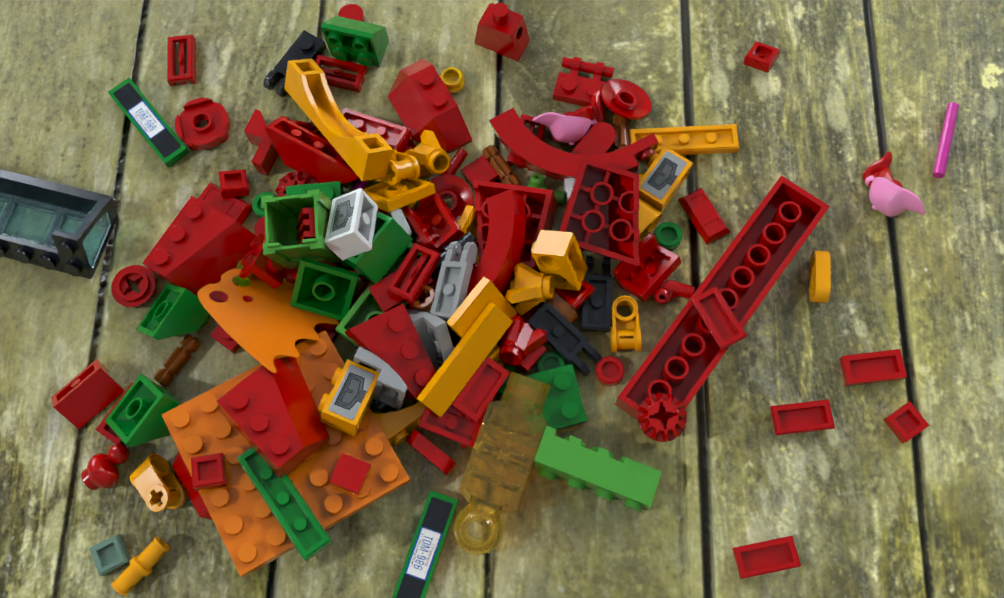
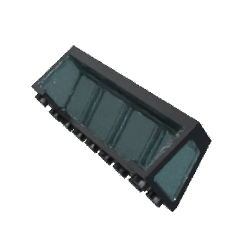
(53, 224)

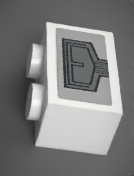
(351, 224)

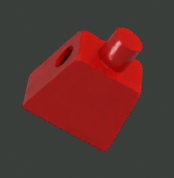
(502, 31)

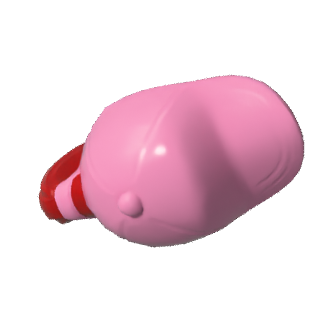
(573, 125)
(888, 194)

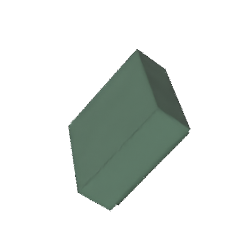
(110, 555)

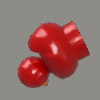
(103, 469)

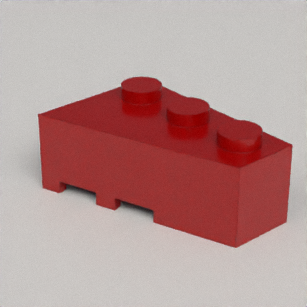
(398, 344)

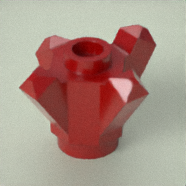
(519, 341)

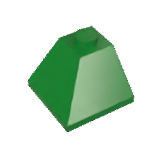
(324, 289)
(173, 314)
(140, 411)

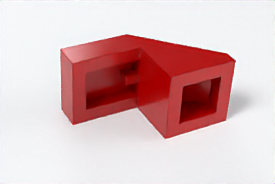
(266, 152)

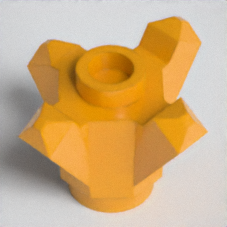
(430, 155)
(529, 288)

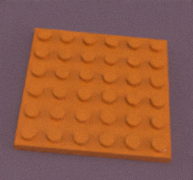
(238, 509)

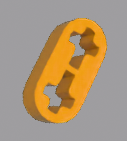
(819, 276)

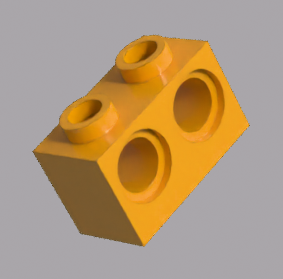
(561, 257)

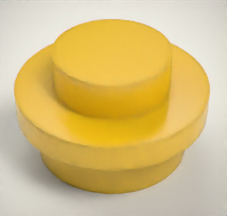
(453, 79)

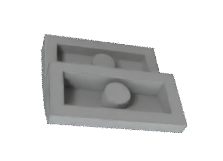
(433, 334)
(389, 386)

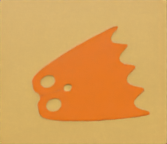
(267, 323)

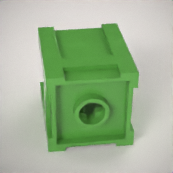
(280, 229)

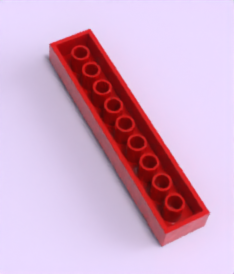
(744, 278)

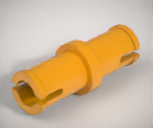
(140, 566)

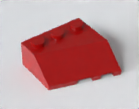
(539, 209)
(604, 211)
(199, 247)
(276, 415)

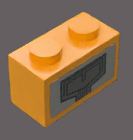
(663, 178)
(349, 397)

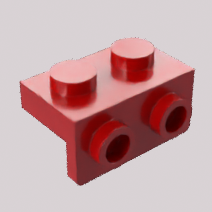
(433, 223)
(261, 265)
(654, 269)

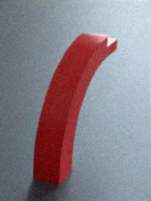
(558, 163)
(503, 241)

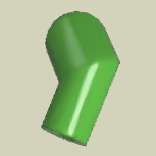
(537, 181)

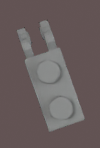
(453, 279)

